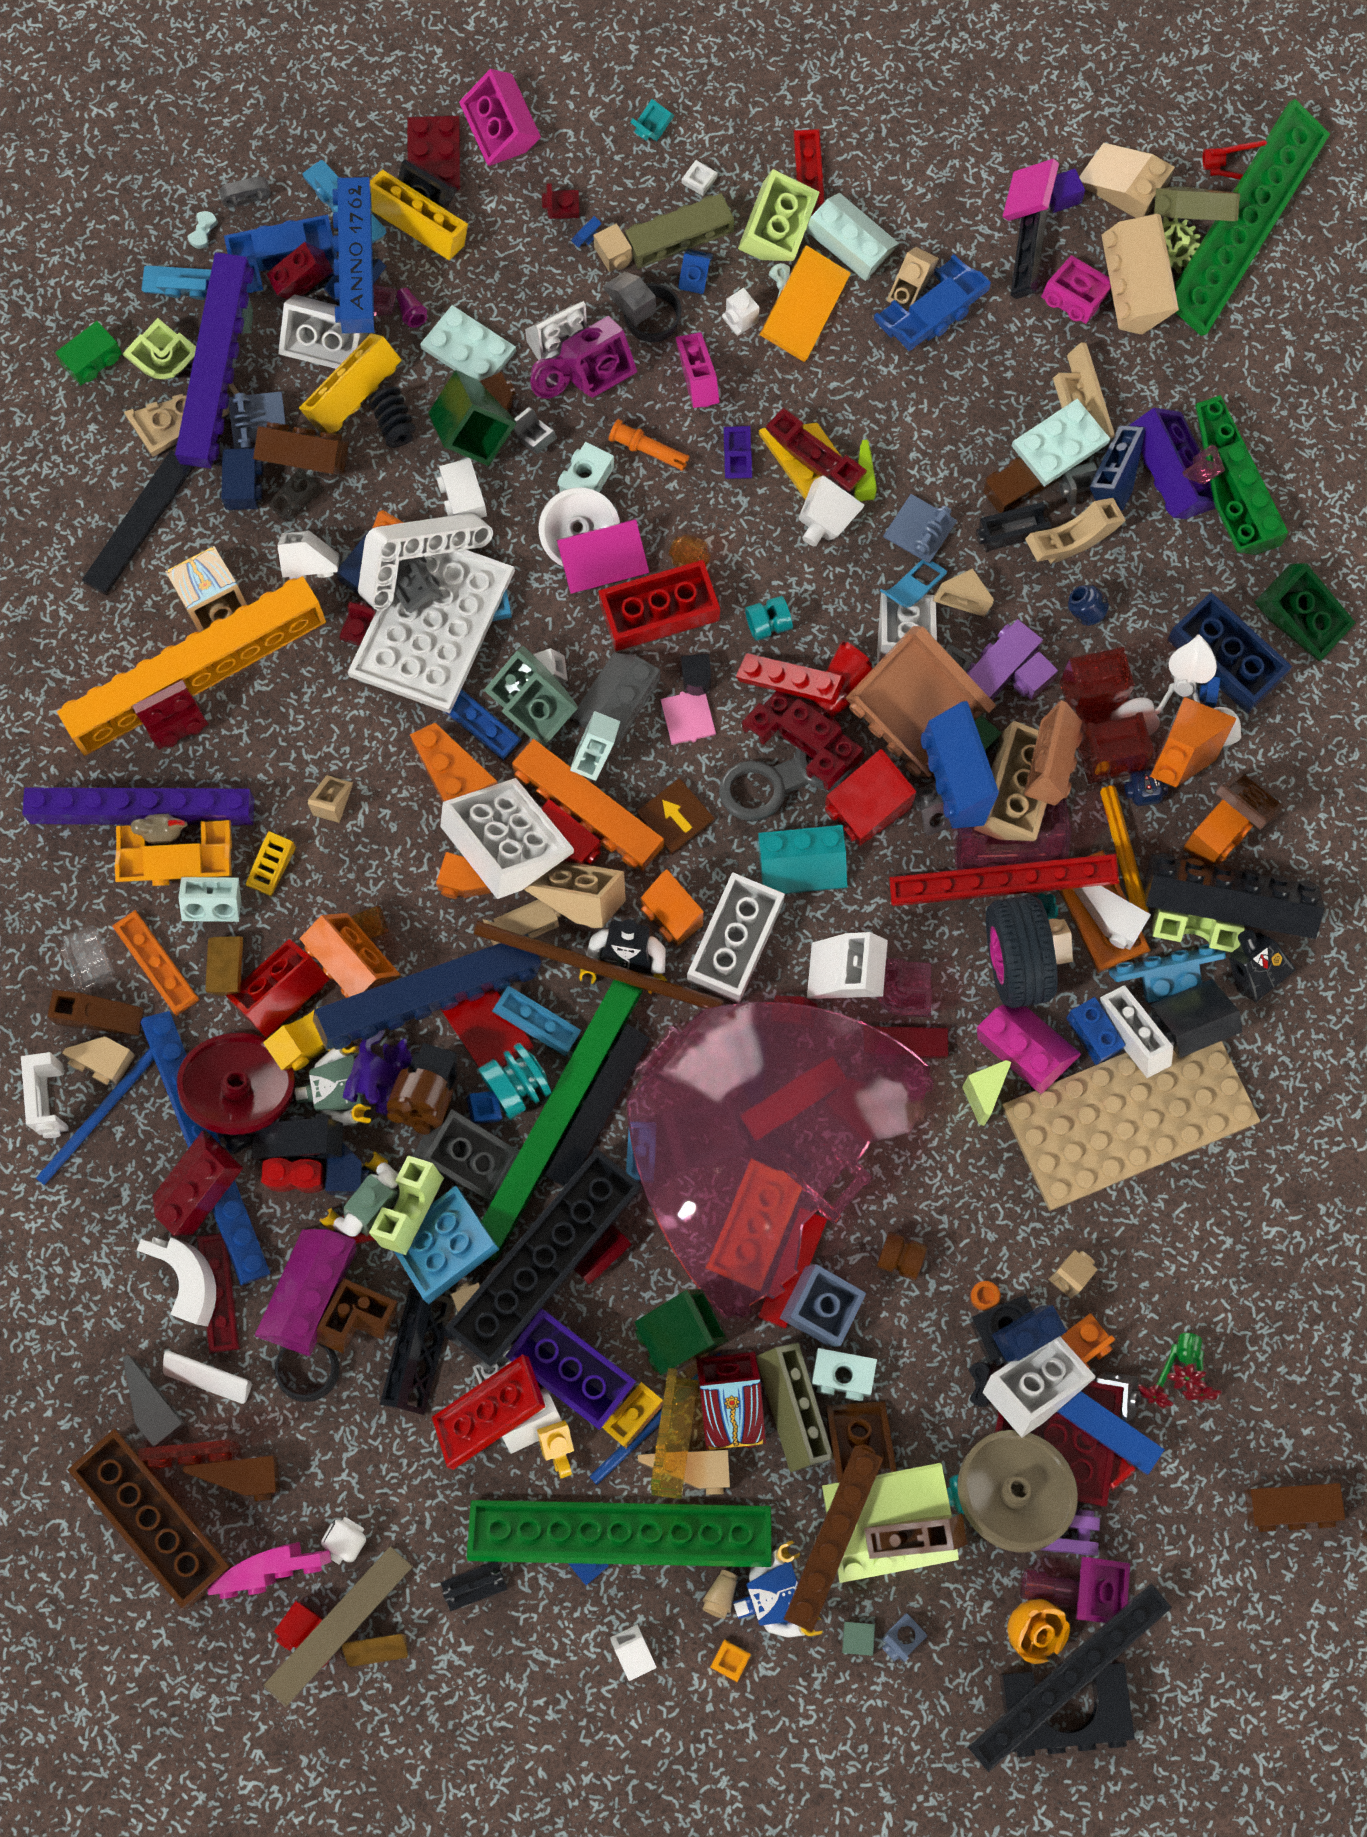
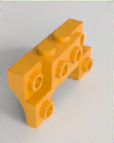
(170, 862)

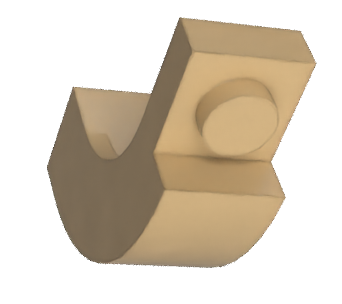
(1078, 534)

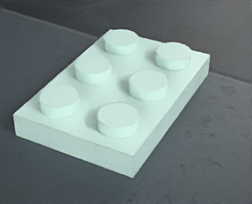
(467, 345)
(1060, 442)

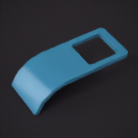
(910, 590)

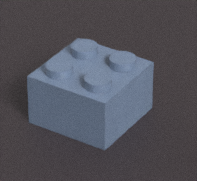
(823, 1305)

